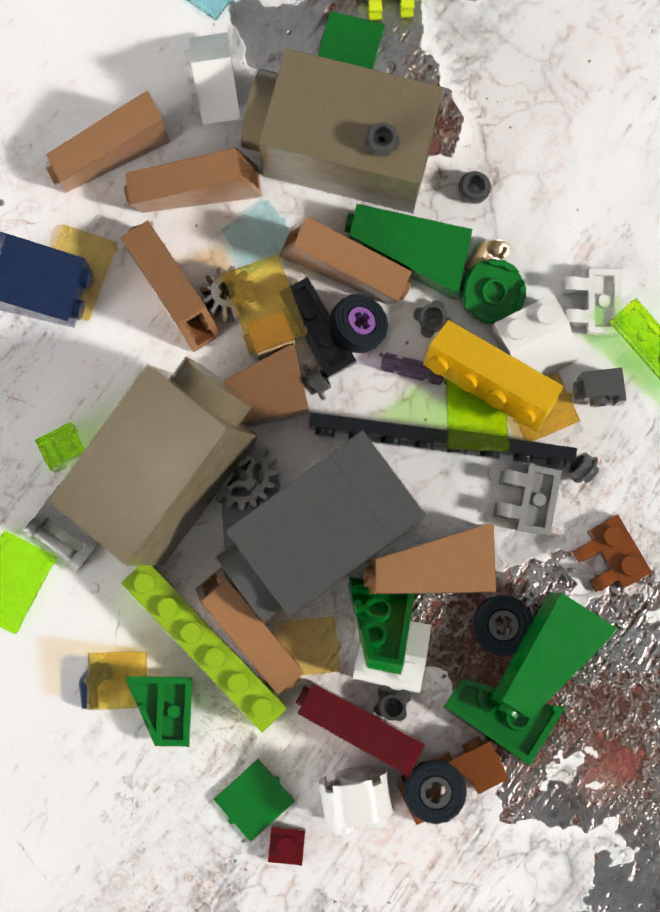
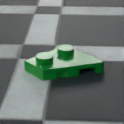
(164, 707)

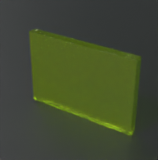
(473, 422)
(21, 578)

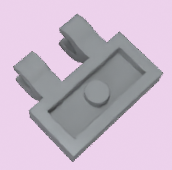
(537, 499)

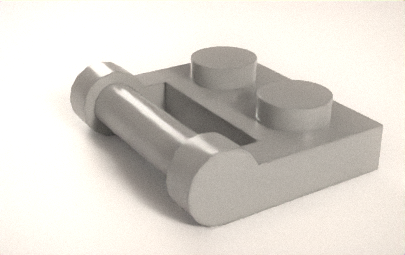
(35, 530)

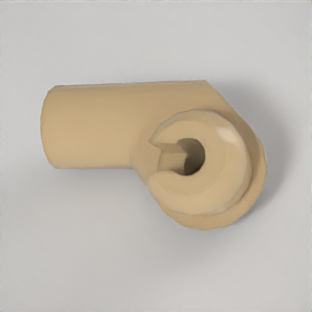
(488, 250)

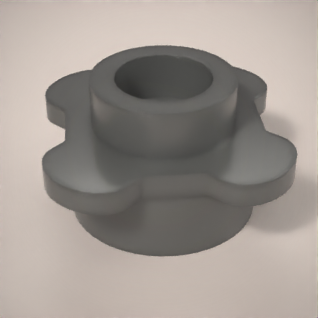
(423, 314)
(316, 381)
(392, 712)

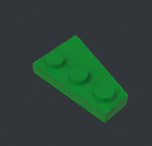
(382, 626)
(519, 737)

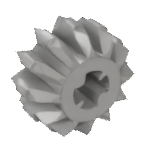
(214, 296)

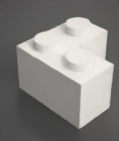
(212, 71)

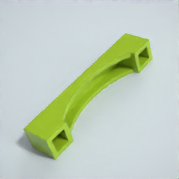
(205, 646)

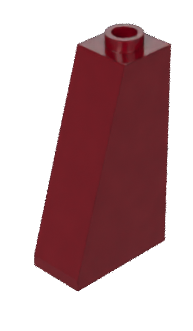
(360, 727)

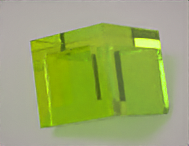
(60, 446)

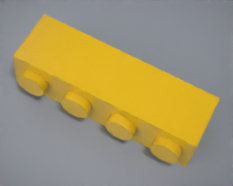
(492, 375)

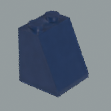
(42, 281)

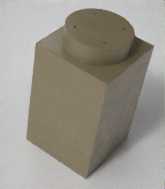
(315, 125)
(157, 462)

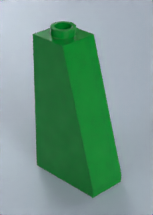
(424, 246)
(551, 652)

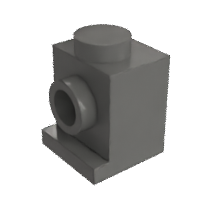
(600, 387)

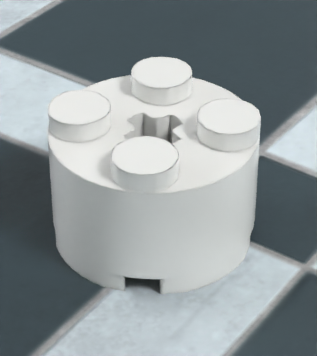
(356, 799)

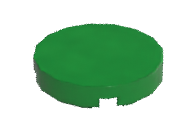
(492, 290)

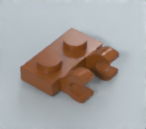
(619, 553)

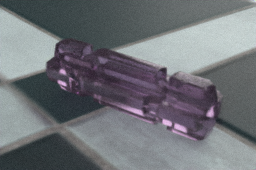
(409, 368)

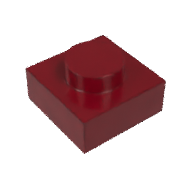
(286, 845)

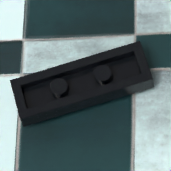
(327, 351)

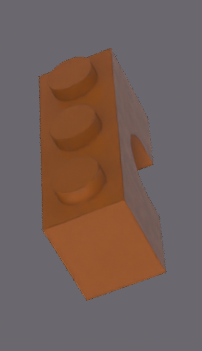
(476, 762)

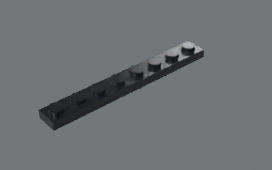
(426, 438)

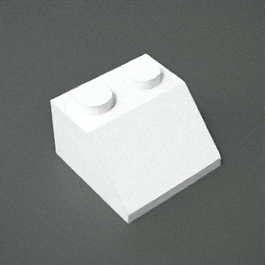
(537, 336)
(413, 666)

